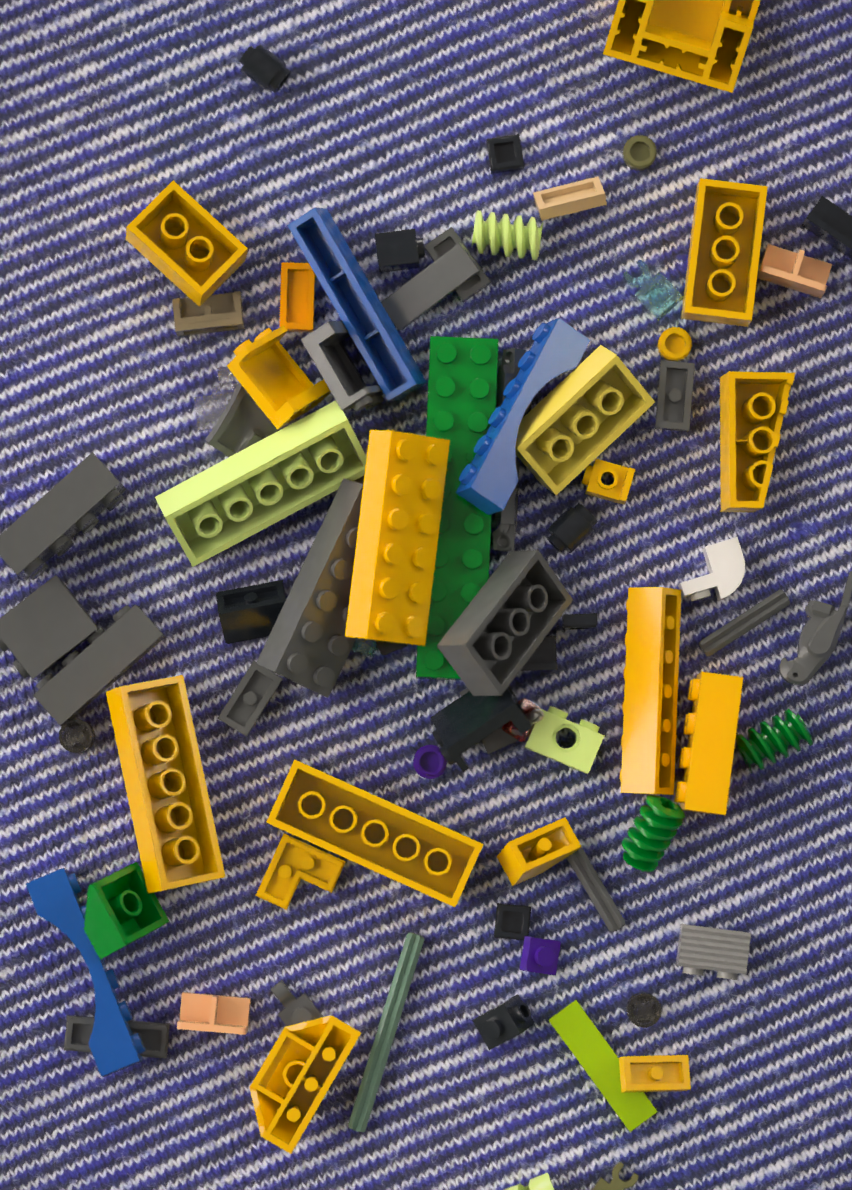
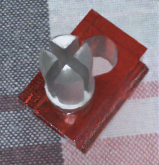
(534, 715)

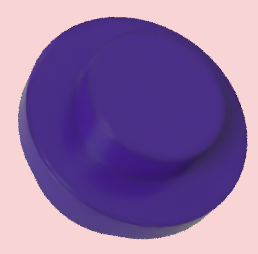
(429, 762)

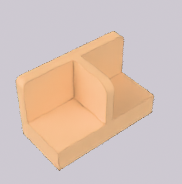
(794, 270)
(214, 1013)

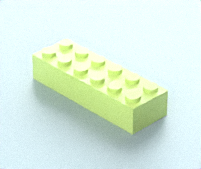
(263, 483)

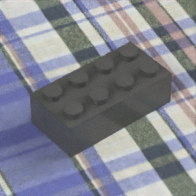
(59, 517)
(505, 623)

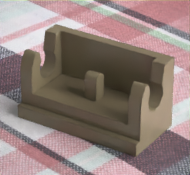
(216, 314)

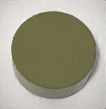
(639, 152)

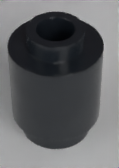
(264, 68)
(571, 528)

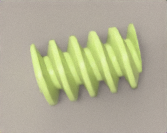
(507, 235)

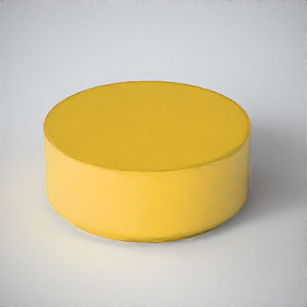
(674, 344)

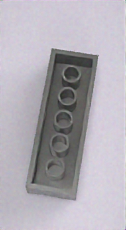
(310, 631)

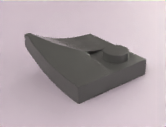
(241, 424)

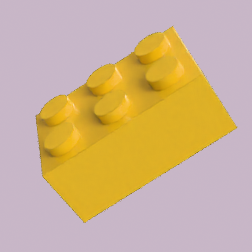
(186, 243)

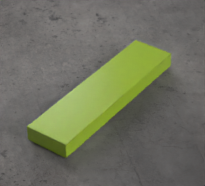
(600, 1064)

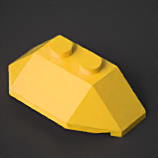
(299, 1076)

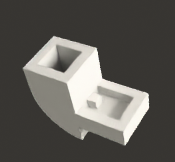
(726, 572)

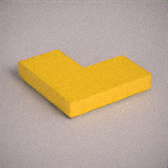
(294, 862)

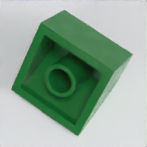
(121, 911)

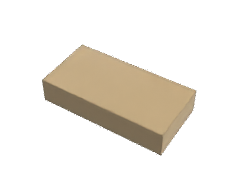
(569, 198)

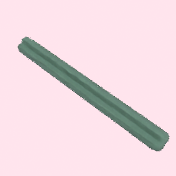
(386, 1032)

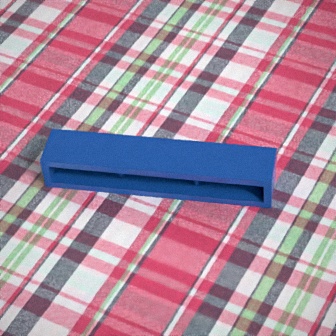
(357, 304)

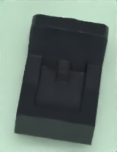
(504, 1022)

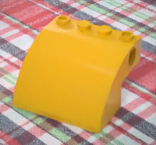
(684, 37)

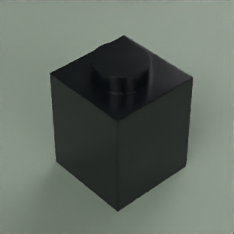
(398, 250)

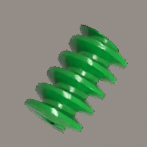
(772, 739)
(652, 833)

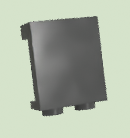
(338, 369)
(44, 628)

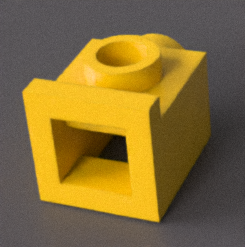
(615, 492)

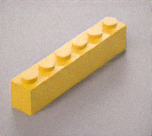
(650, 690)

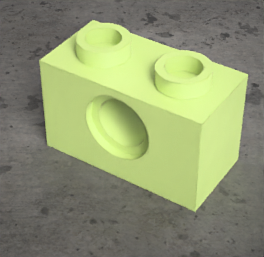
(580, 755)

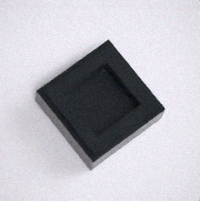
(505, 153)
(579, 621)
(512, 921)

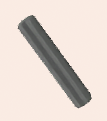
(744, 623)
(596, 890)

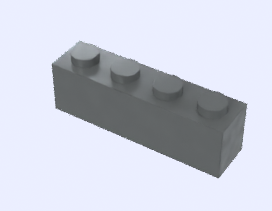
(99, 665)

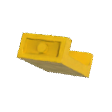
(275, 378)

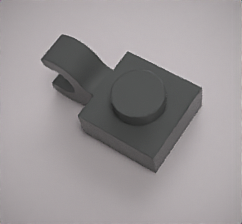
(296, 1009)

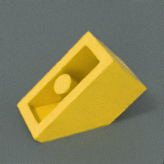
(538, 851)

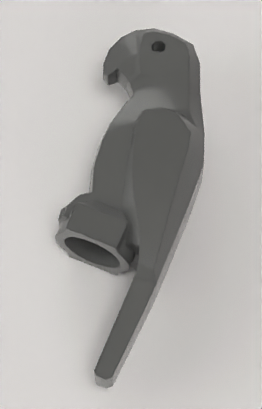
(816, 639)

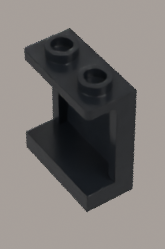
(473, 719)

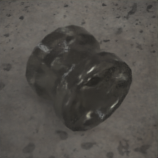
(72, 733)
(647, 1014)

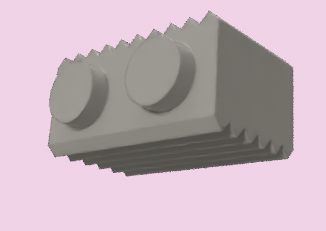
(713, 950)

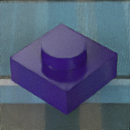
(540, 955)

